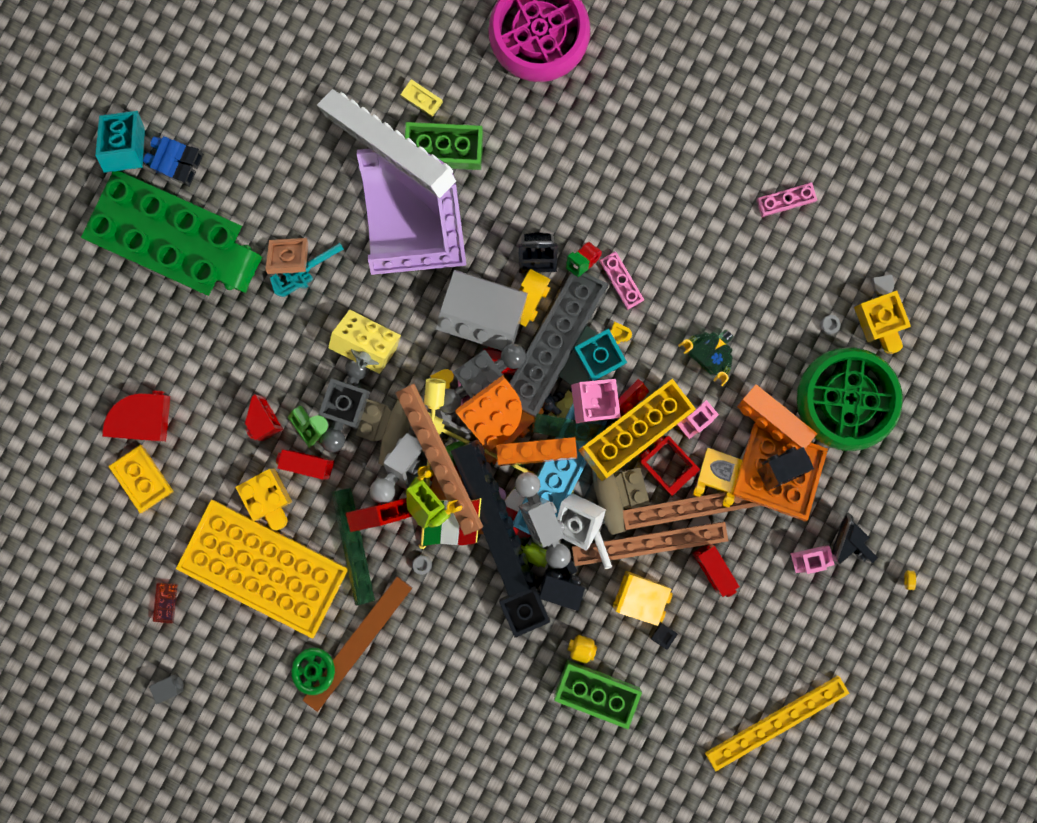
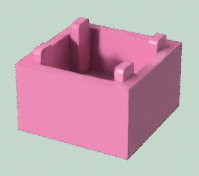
(595, 401)

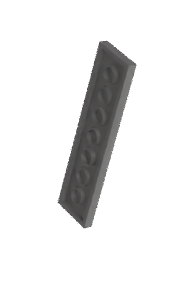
(556, 340)

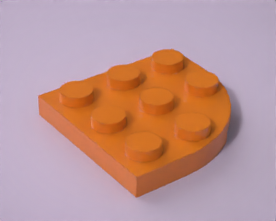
(492, 413)

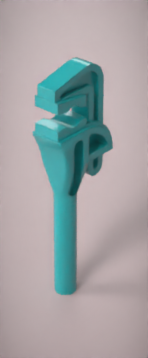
(300, 279)

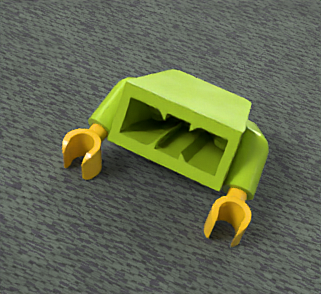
(424, 504)

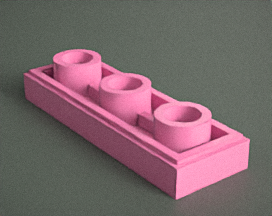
(776, 202)
(628, 290)

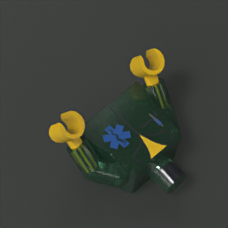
(711, 353)

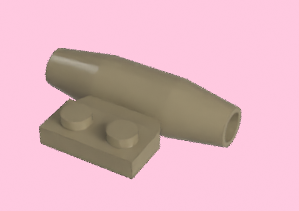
(383, 424)
(620, 492)

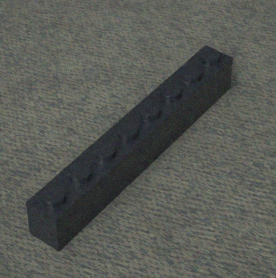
(496, 523)

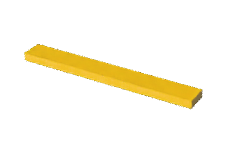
(777, 723)

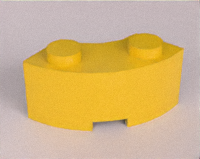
(537, 287)

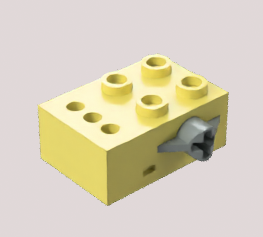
(364, 341)

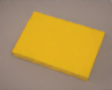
(141, 478)

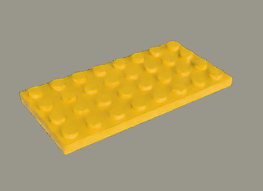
(262, 568)

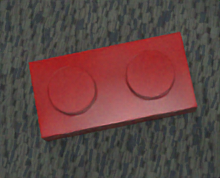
(632, 397)

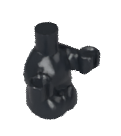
(550, 403)

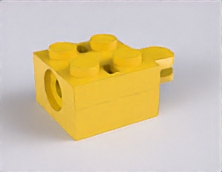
(882, 320)
(264, 499)

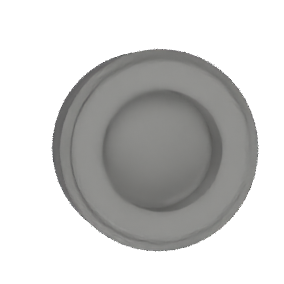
(830, 324)
(422, 564)

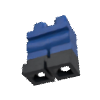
(169, 155)

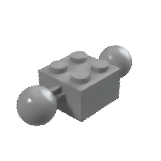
(400, 468)
(542, 521)

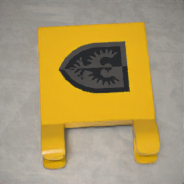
(718, 472)

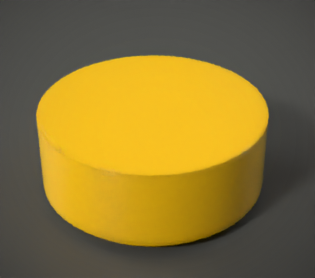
(910, 580)

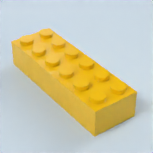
(637, 430)

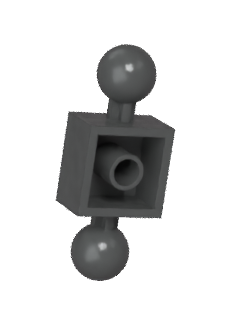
(480, 373)
(344, 405)

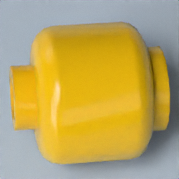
(582, 649)

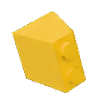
(642, 598)

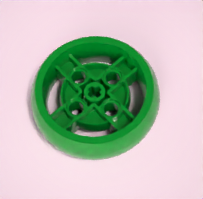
(852, 364)

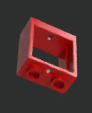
(304, 464)
(683, 478)
(716, 570)

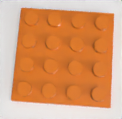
(791, 498)

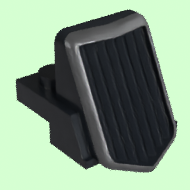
(537, 253)
(851, 540)

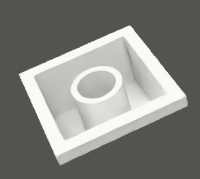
(580, 520)

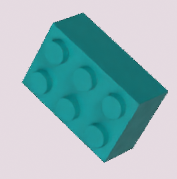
(120, 141)

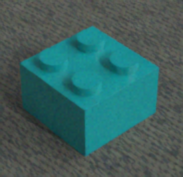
(600, 355)

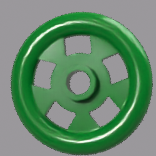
(297, 670)

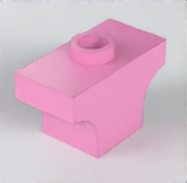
(698, 420)
(812, 560)

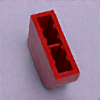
(139, 417)
(378, 515)

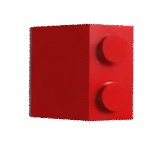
(261, 420)

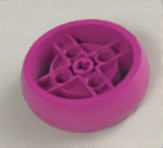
(555, 64)

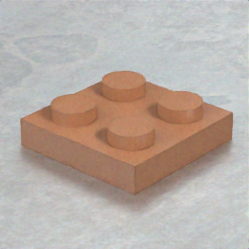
(287, 256)

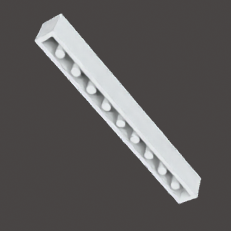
(387, 143)

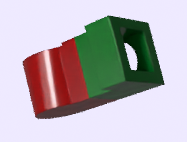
(583, 259)

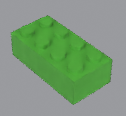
(453, 144)
(597, 694)

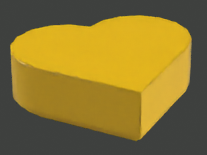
(620, 333)
(446, 375)

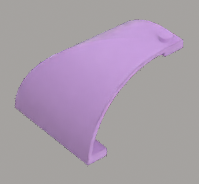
(407, 222)

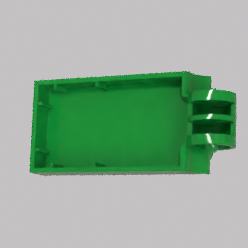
(170, 236)

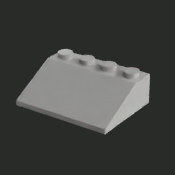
(481, 311)

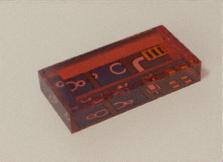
(165, 602)

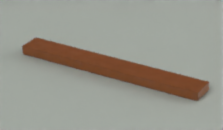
(362, 638)

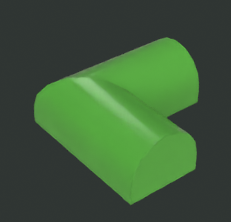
(308, 428)

